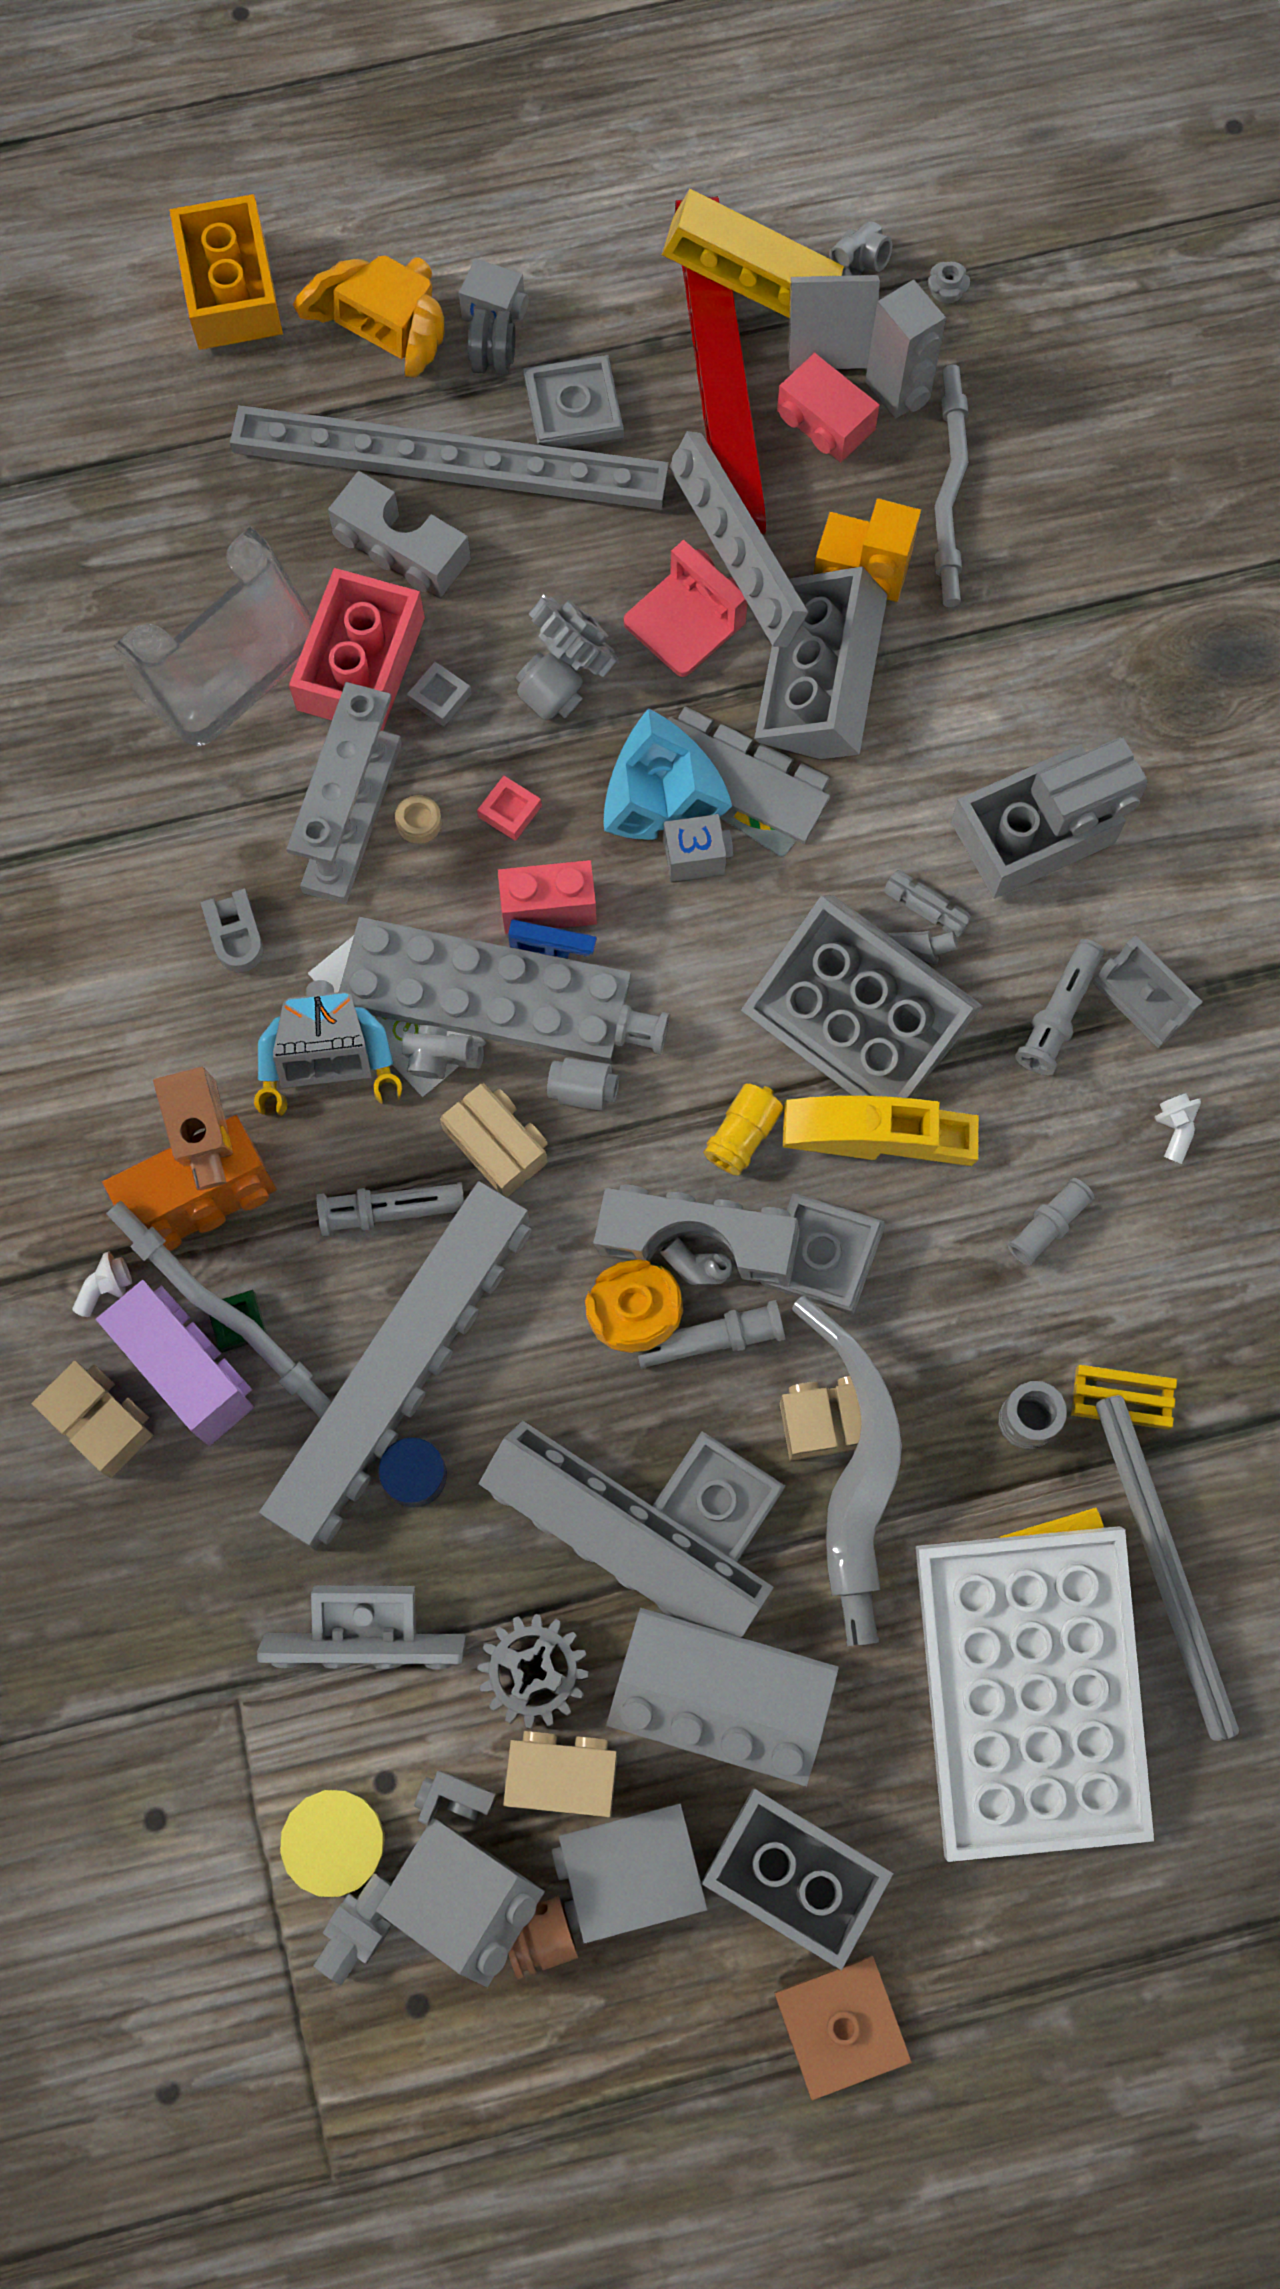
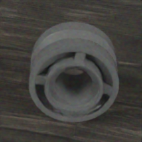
(491, 342)

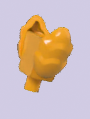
(381, 304)

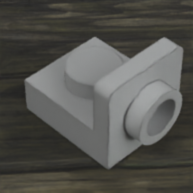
(465, 1797)

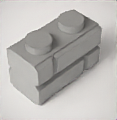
(1090, 788)

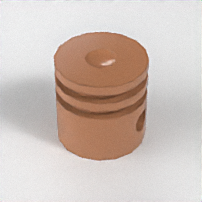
(544, 1940)

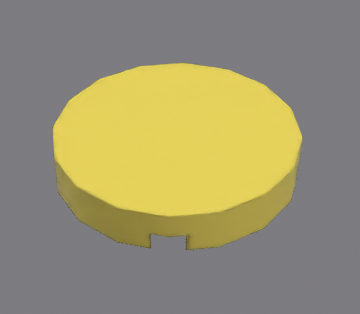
(332, 1843)

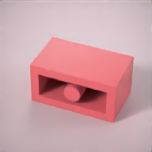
(827, 408)
(548, 895)

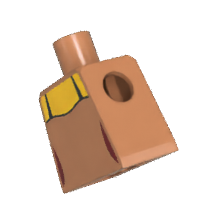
(188, 1104)

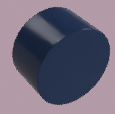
(412, 1472)

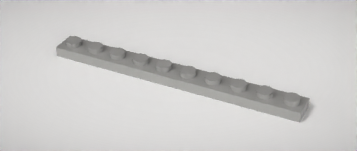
(450, 457)

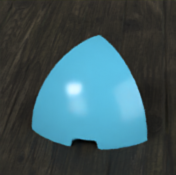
(661, 780)

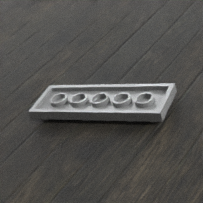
(485, 990)

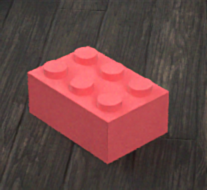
(359, 638)

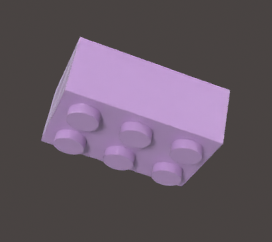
(177, 1361)

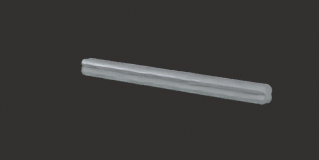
(1167, 1569)

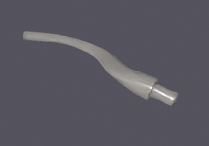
(864, 1484)

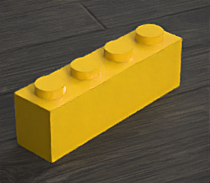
(741, 252)

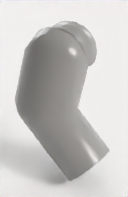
(697, 1268)

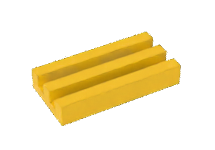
(1165, 1402)

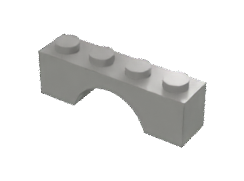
(638, 1224)

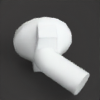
(1179, 1114)
(109, 1277)

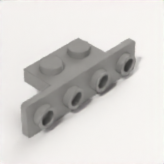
(362, 1627)

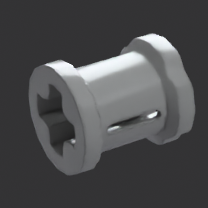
(642, 1029)

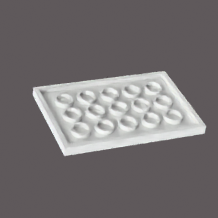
(1034, 1693)

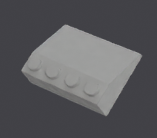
(859, 1004)

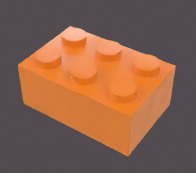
(166, 1195)

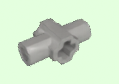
(354, 1931)

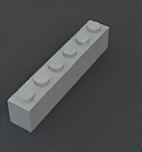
(622, 1533)

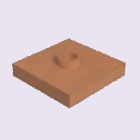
(842, 2027)

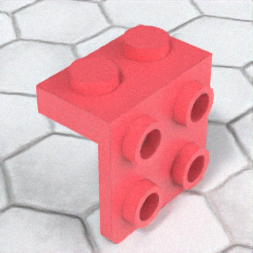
(688, 611)

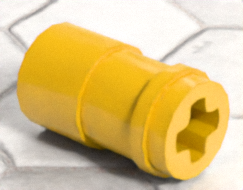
(743, 1129)

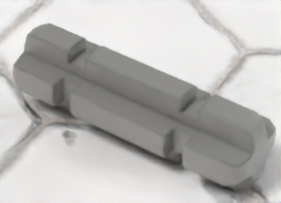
(927, 903)

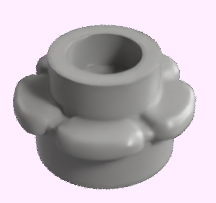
(948, 290)

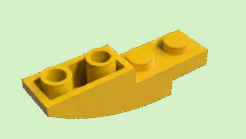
(878, 1126)

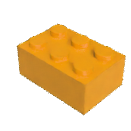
(225, 271)

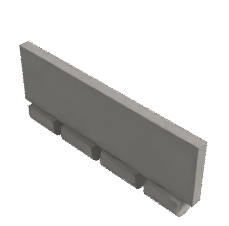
(761, 783)

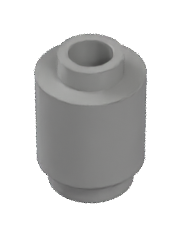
(582, 1083)

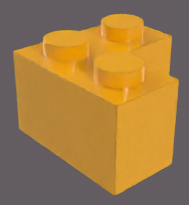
(879, 546)

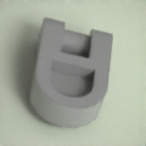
(237, 943)

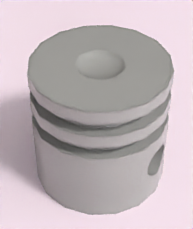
(1032, 1415)

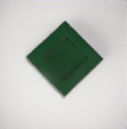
(248, 1305)

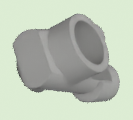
(862, 250)
(433, 1050)

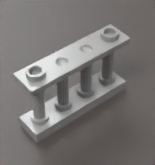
(345, 793)

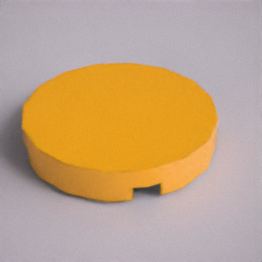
(634, 1306)

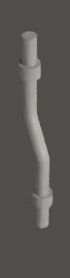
(948, 558)
(149, 1244)

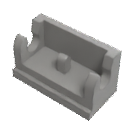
(1147, 992)

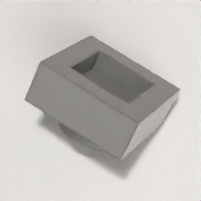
(439, 694)

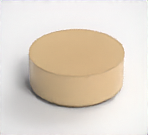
(418, 819)

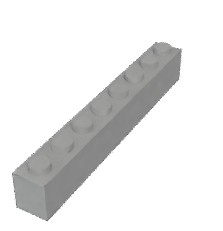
(396, 1366)

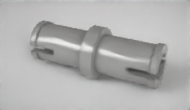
(1051, 1221)

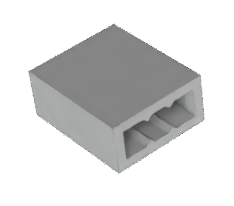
(629, 1874)
(460, 1902)

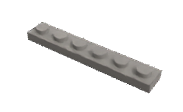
(738, 540)

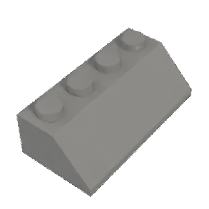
(823, 680)
(723, 1696)

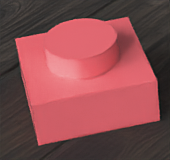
(509, 808)

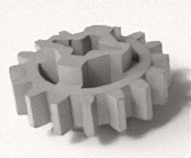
(573, 635)
(513, 1660)

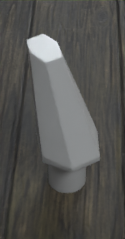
(925, 946)

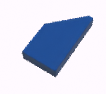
(549, 940)

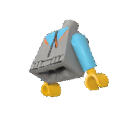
(322, 1042)

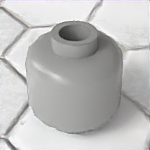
(549, 686)

